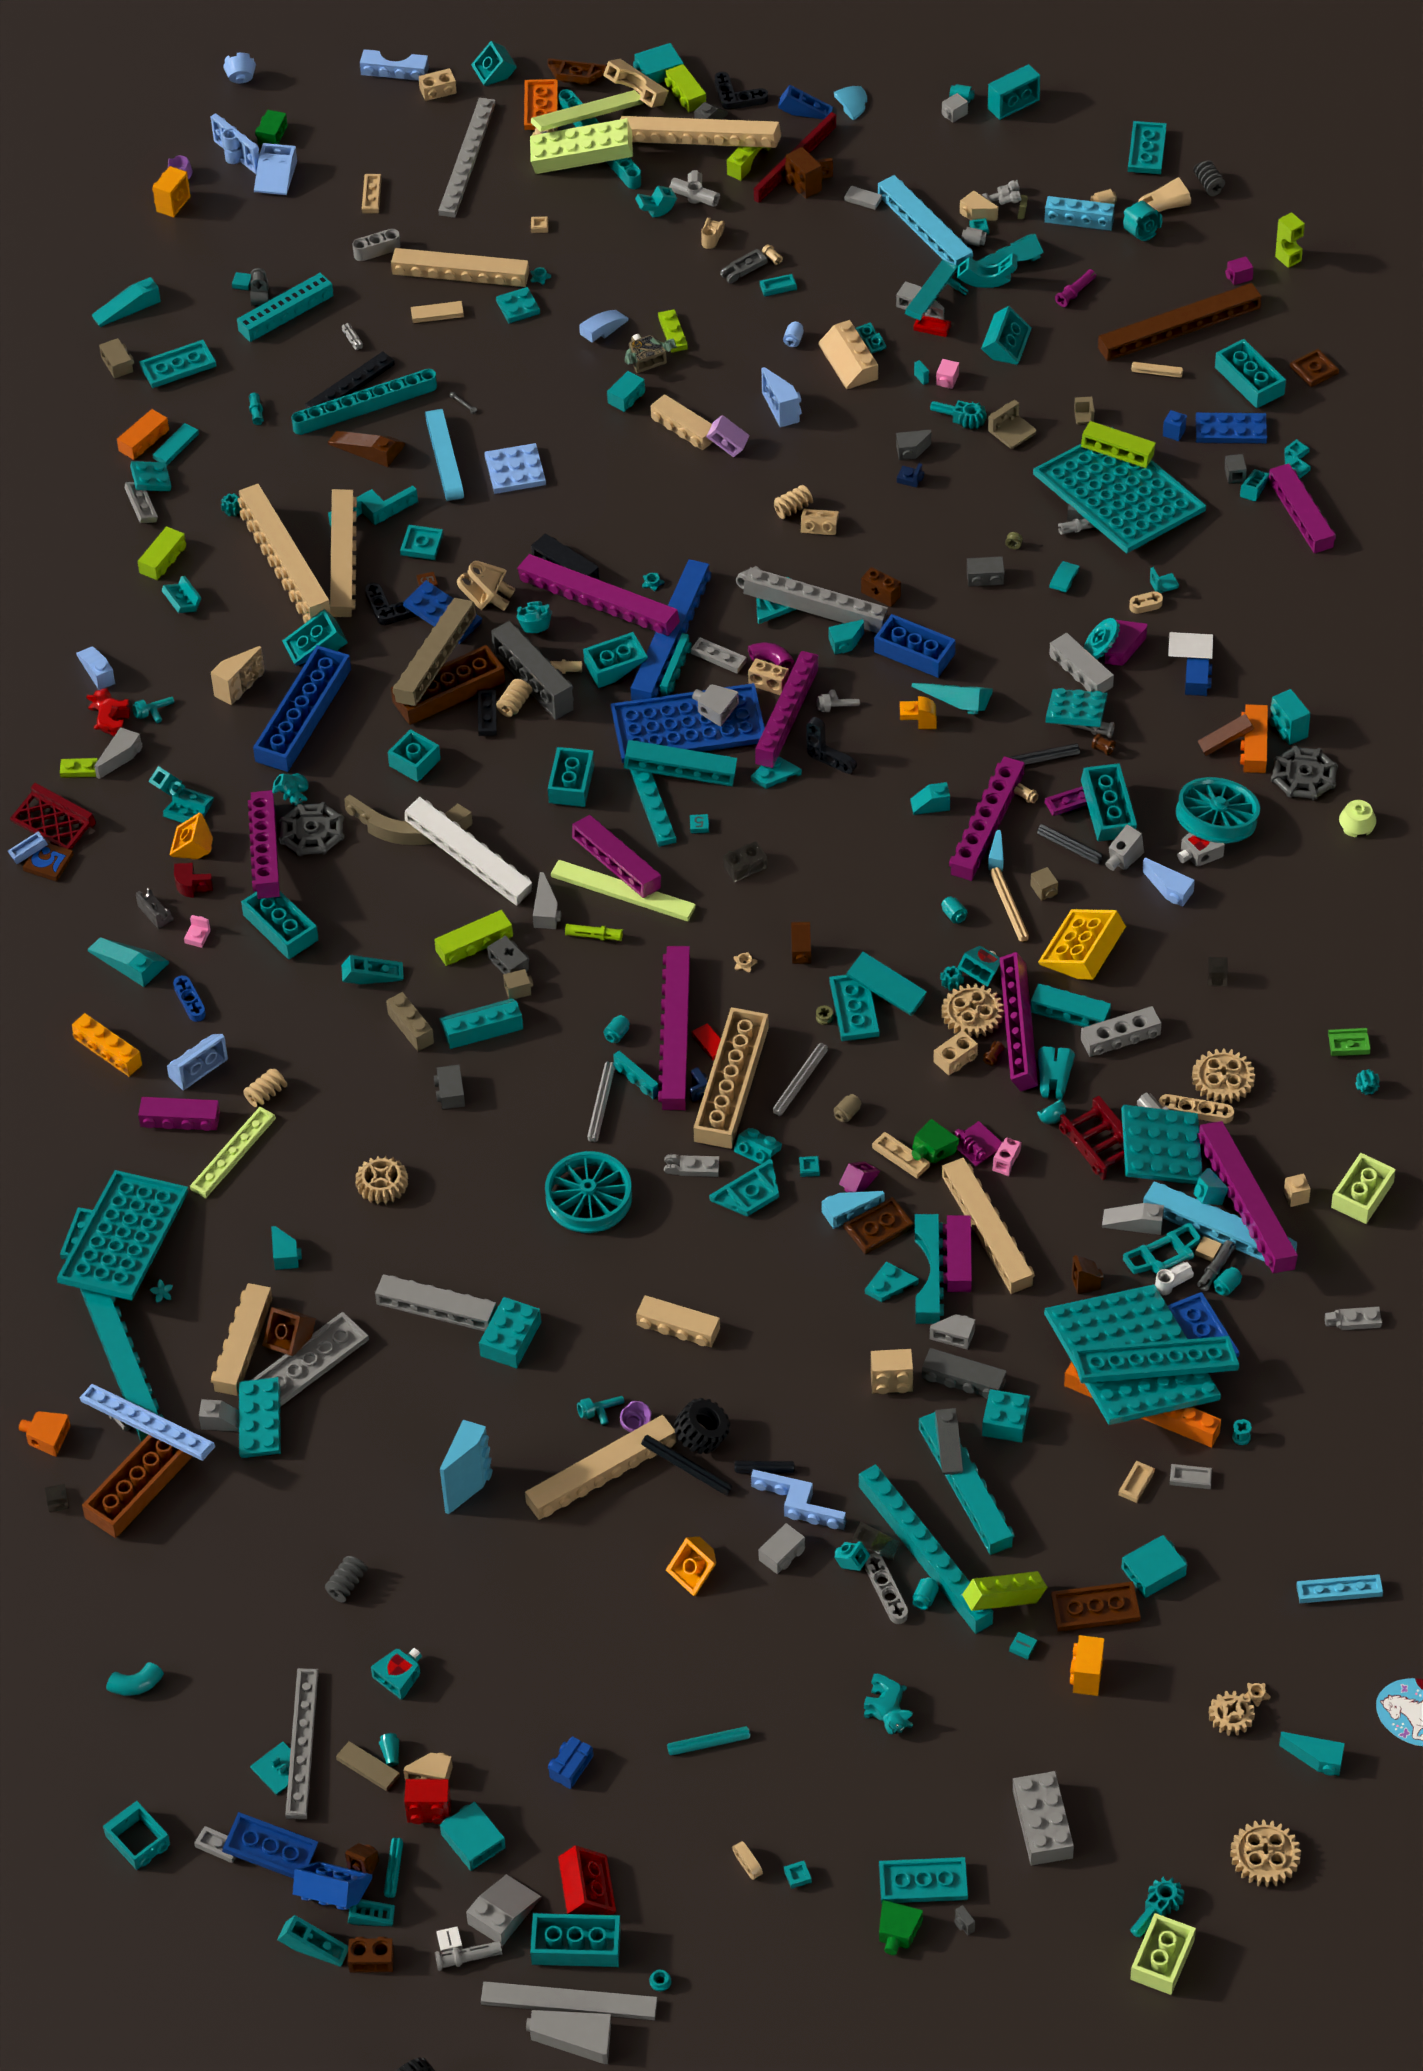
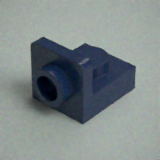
(910, 476)

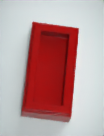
(932, 326)
(707, 1040)

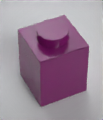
(1239, 270)

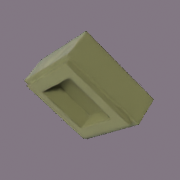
(1022, 207)

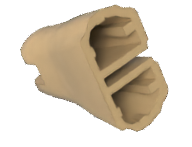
(1168, 196)

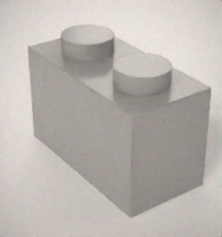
(782, 1548)

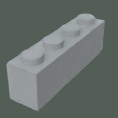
(1081, 664)

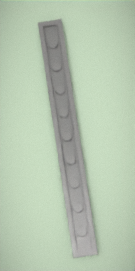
(467, 157)

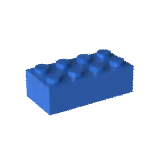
(914, 645)

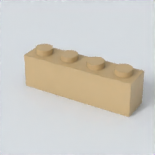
(681, 421)
(678, 1321)

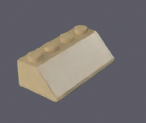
(849, 355)

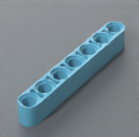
(444, 455)

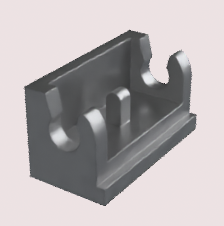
(153, 909)

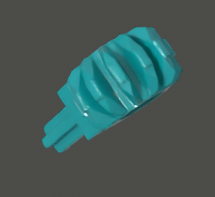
(963, 413)
(1158, 1904)

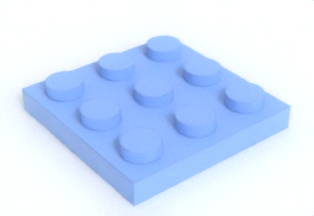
(515, 468)

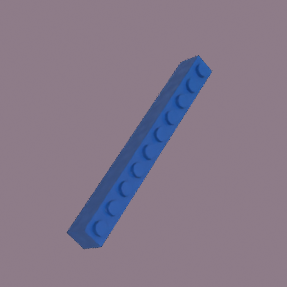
(684, 599)

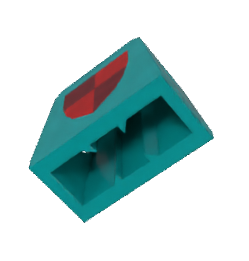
(980, 964)
(397, 1671)

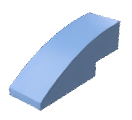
(602, 324)

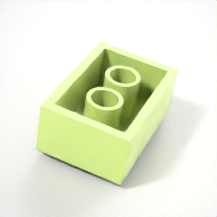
(1363, 1188)
(1163, 1954)

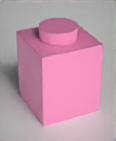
(947, 373)

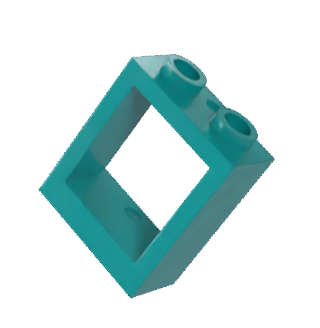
(124, 1821)

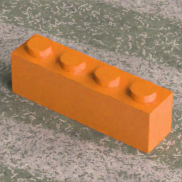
(1255, 741)

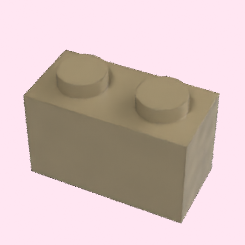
(116, 358)

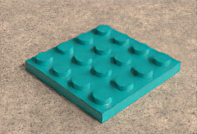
(1161, 1144)

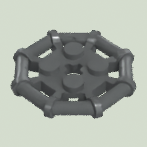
(1304, 760)
(311, 816)

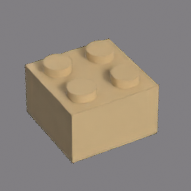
(891, 1371)

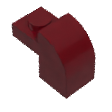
(188, 882)

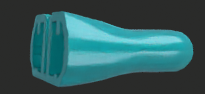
(1054, 1071)

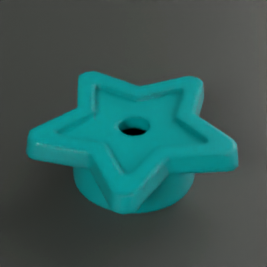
(539, 275)
(652, 577)

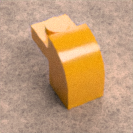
(922, 710)

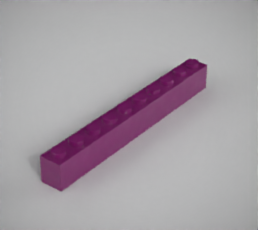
(598, 595)
(675, 1028)
(1247, 1197)

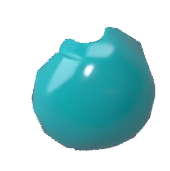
(1052, 1113)

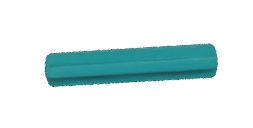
(393, 1867)

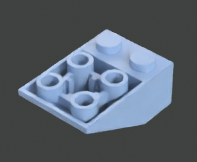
(275, 168)

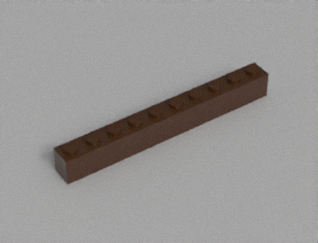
(1179, 322)

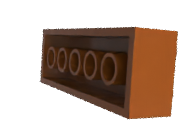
(133, 1485)

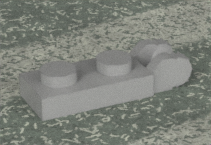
(692, 1165)

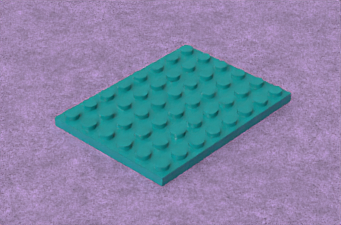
(1119, 497)
(1123, 1319)

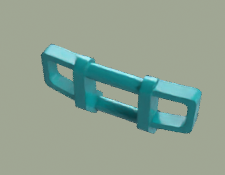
(1184, 1251)

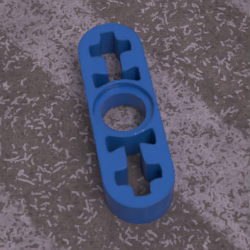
(188, 1005)

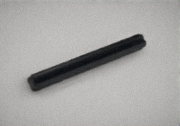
(686, 1464)

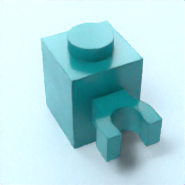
(166, 781)

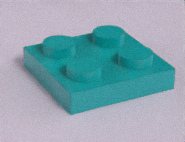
(518, 305)
(150, 476)
(421, 542)

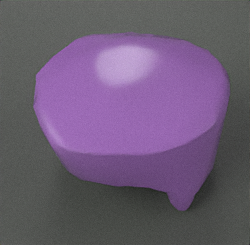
(182, 163)

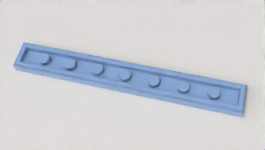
(147, 1422)

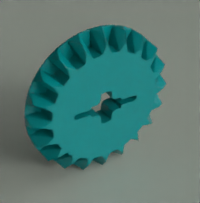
(1108, 631)

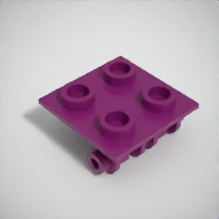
(977, 1143)

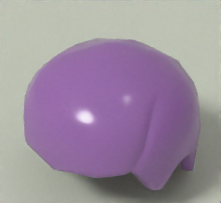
(635, 1415)

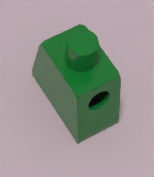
(934, 1143)
(898, 1926)

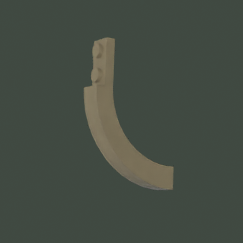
(400, 831)

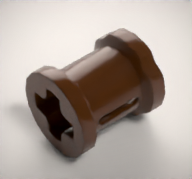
(1108, 746)

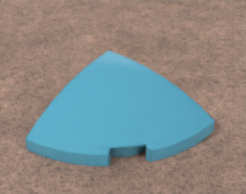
(853, 100)

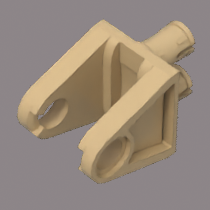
(485, 585)

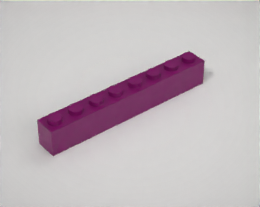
(786, 709)
(1018, 1021)

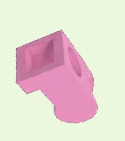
(1006, 1156)

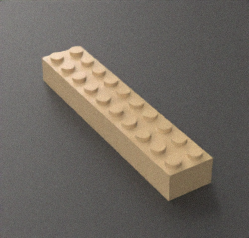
(282, 553)

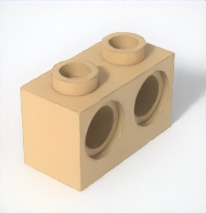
(437, 84)
(768, 676)
(955, 1053)

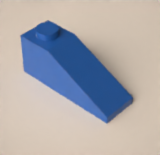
(802, 104)

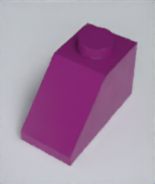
(858, 1176)

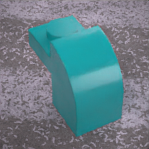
(659, 203)

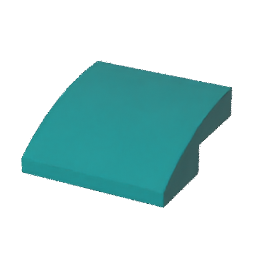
(187, 805)

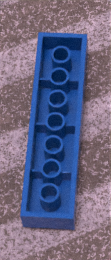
(302, 708)

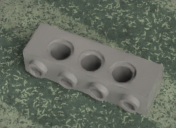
(1121, 1031)

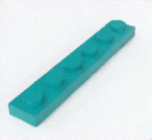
(654, 807)

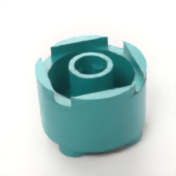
(1142, 220)

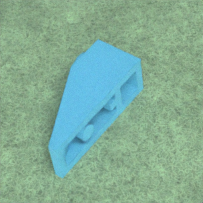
(848, 1205)

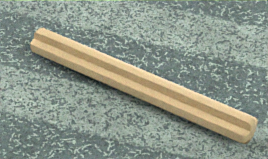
(1009, 904)

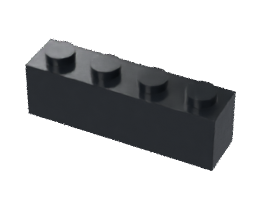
(555, 552)

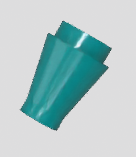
(390, 1748)

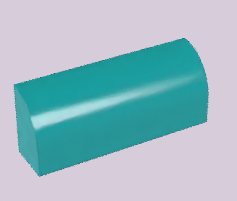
(887, 983)

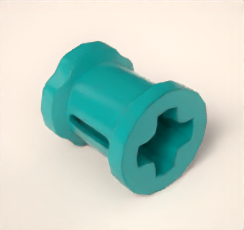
(1244, 1434)

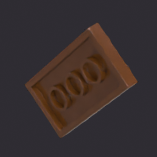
(1095, 1606)

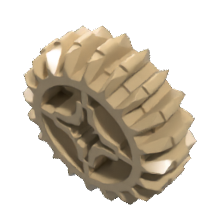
(381, 1185)

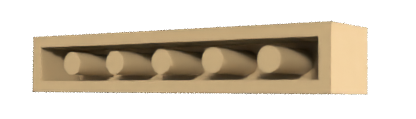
(242, 1339)

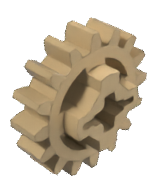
(1232, 1715)

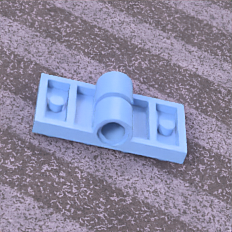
(235, 144)

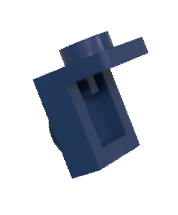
(700, 1082)

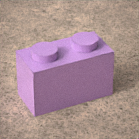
(727, 436)

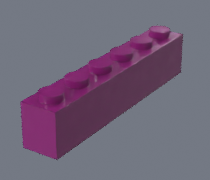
(1302, 508)
(616, 856)

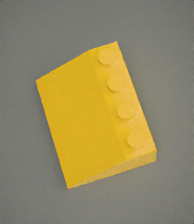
(1083, 942)

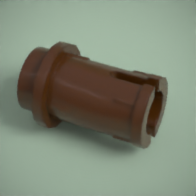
(991, 1056)

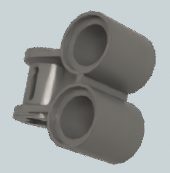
(259, 287)

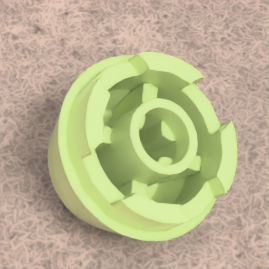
(1357, 818)

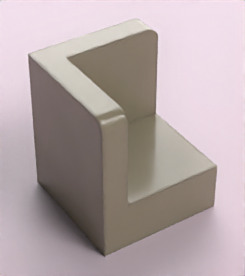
(1084, 410)

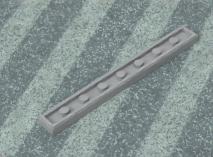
(302, 1744)
(568, 2000)

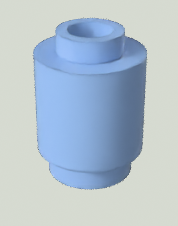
(793, 334)

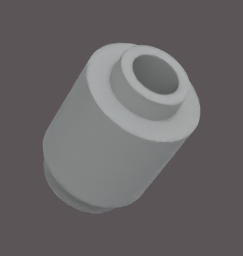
(974, 236)

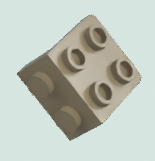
(1009, 426)

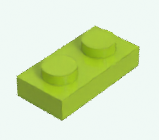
(78, 767)

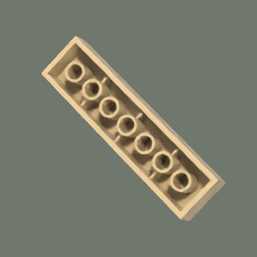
(731, 1078)

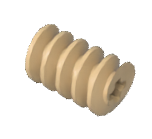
(792, 501)
(514, 697)
(264, 1086)

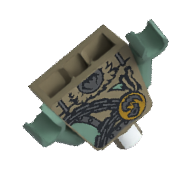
(647, 352)

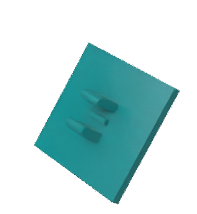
(274, 1768)

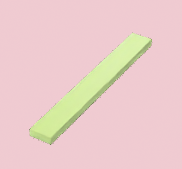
(586, 110)
(618, 889)

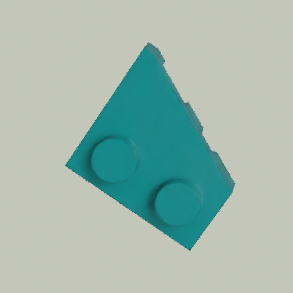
(769, 776)
(889, 1282)

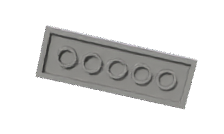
(316, 1357)

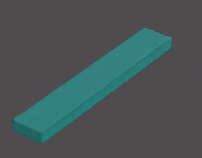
(931, 290)

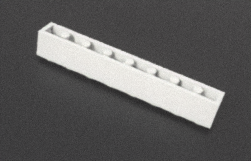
(468, 851)

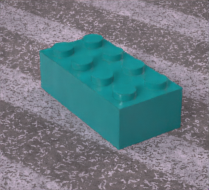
(1250, 373)
(1107, 800)
(280, 923)
(575, 1940)

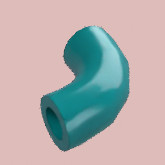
(135, 1684)

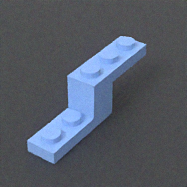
(798, 1499)

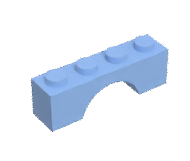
(411, 68)

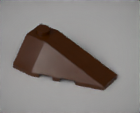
(368, 446)

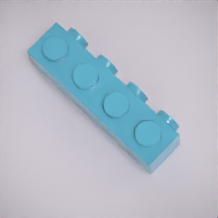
(1079, 213)

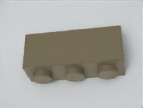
(410, 1021)

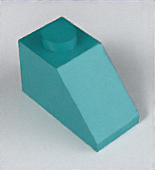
(845, 636)
(931, 799)
(1210, 1188)
(284, 1250)

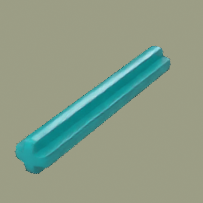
(708, 1740)

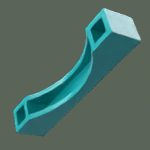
(928, 1299)

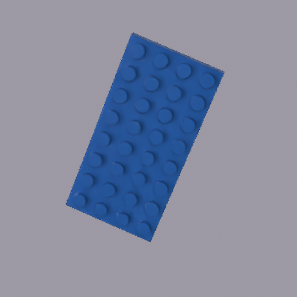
(678, 724)

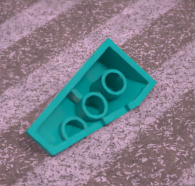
(131, 300)
(129, 960)

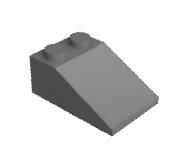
(501, 1909)

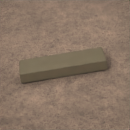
(367, 1766)

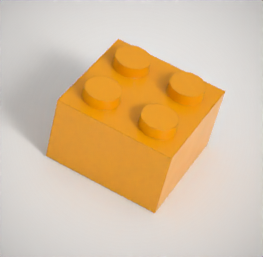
(171, 191)
(1087, 1665)

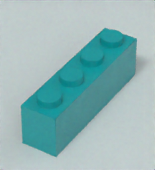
(1069, 1006)

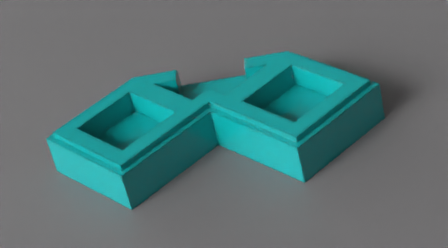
(1293, 455)

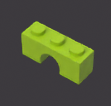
(1289, 230)

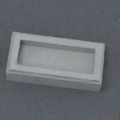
(863, 197)
(1190, 1476)

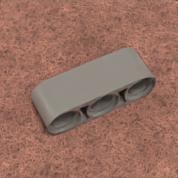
(376, 244)

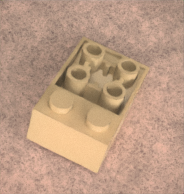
(237, 674)

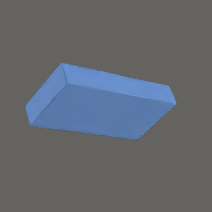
(27, 847)

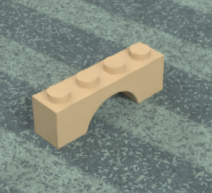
(623, 73)

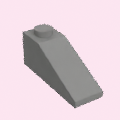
(907, 294)
(118, 752)
(546, 906)
(1135, 1218)

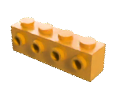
(106, 1044)

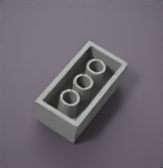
(1043, 1818)

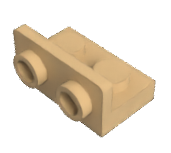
(819, 521)

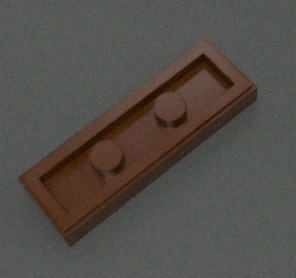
(1225, 734)

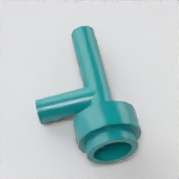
(141, 709)
(586, 1408)

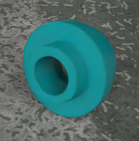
(660, 1975)

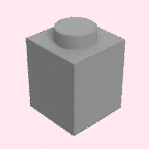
(954, 107)

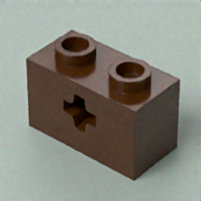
(881, 587)

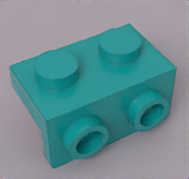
(182, 596)
(756, 1145)

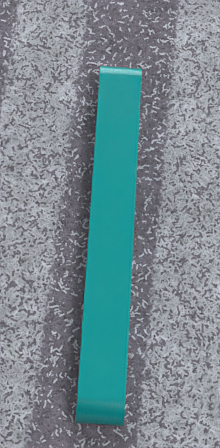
(625, 167)
(364, 401)

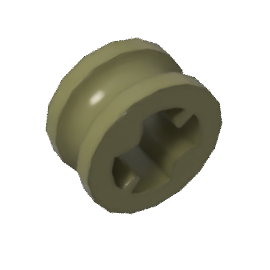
(1017, 540)
(824, 1010)

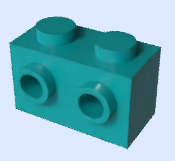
(626, 391)

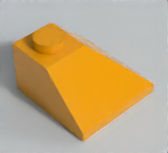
(192, 839)
(692, 1564)

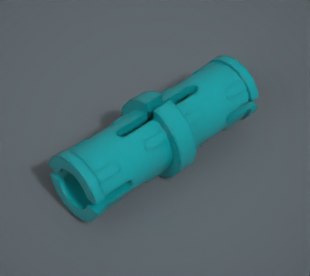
(256, 408)

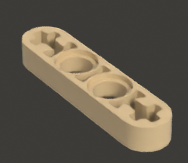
(1197, 1105)

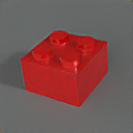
(427, 1800)

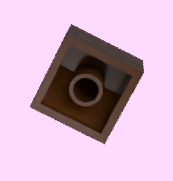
(288, 1330)

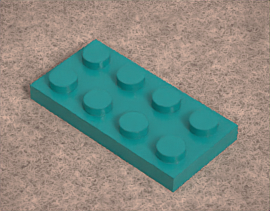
(1147, 147)
(177, 363)
(853, 1009)
(259, 1417)
(923, 1880)

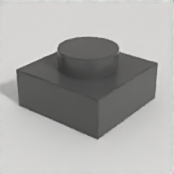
(964, 1920)

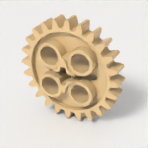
(972, 1010)
(1227, 1071)
(1264, 1836)

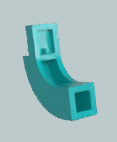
(987, 275)

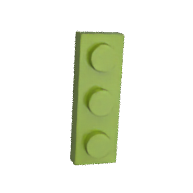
(672, 329)

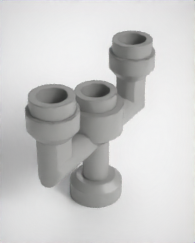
(1006, 193)

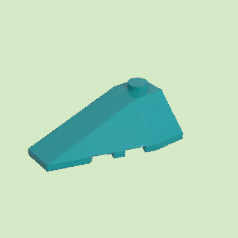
(1024, 248)
(965, 698)

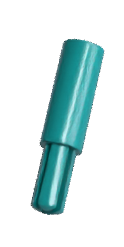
(956, 285)

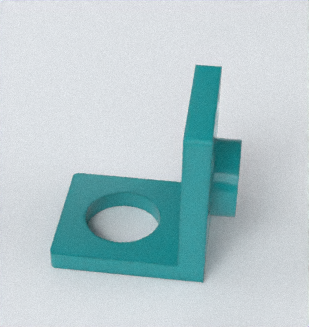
(1162, 583)

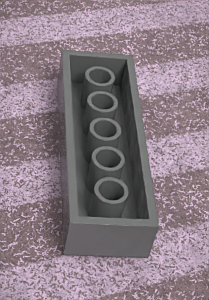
(529, 664)

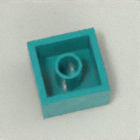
(1289, 717)
(414, 755)
(1005, 1415)

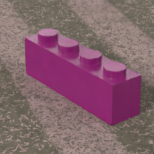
(179, 1113)
(958, 1253)

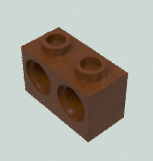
(370, 1960)

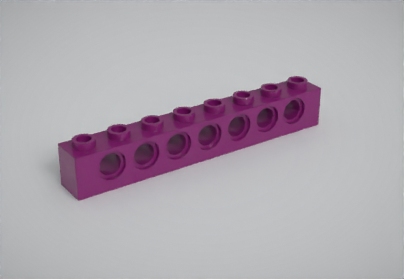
(987, 818)
(264, 844)

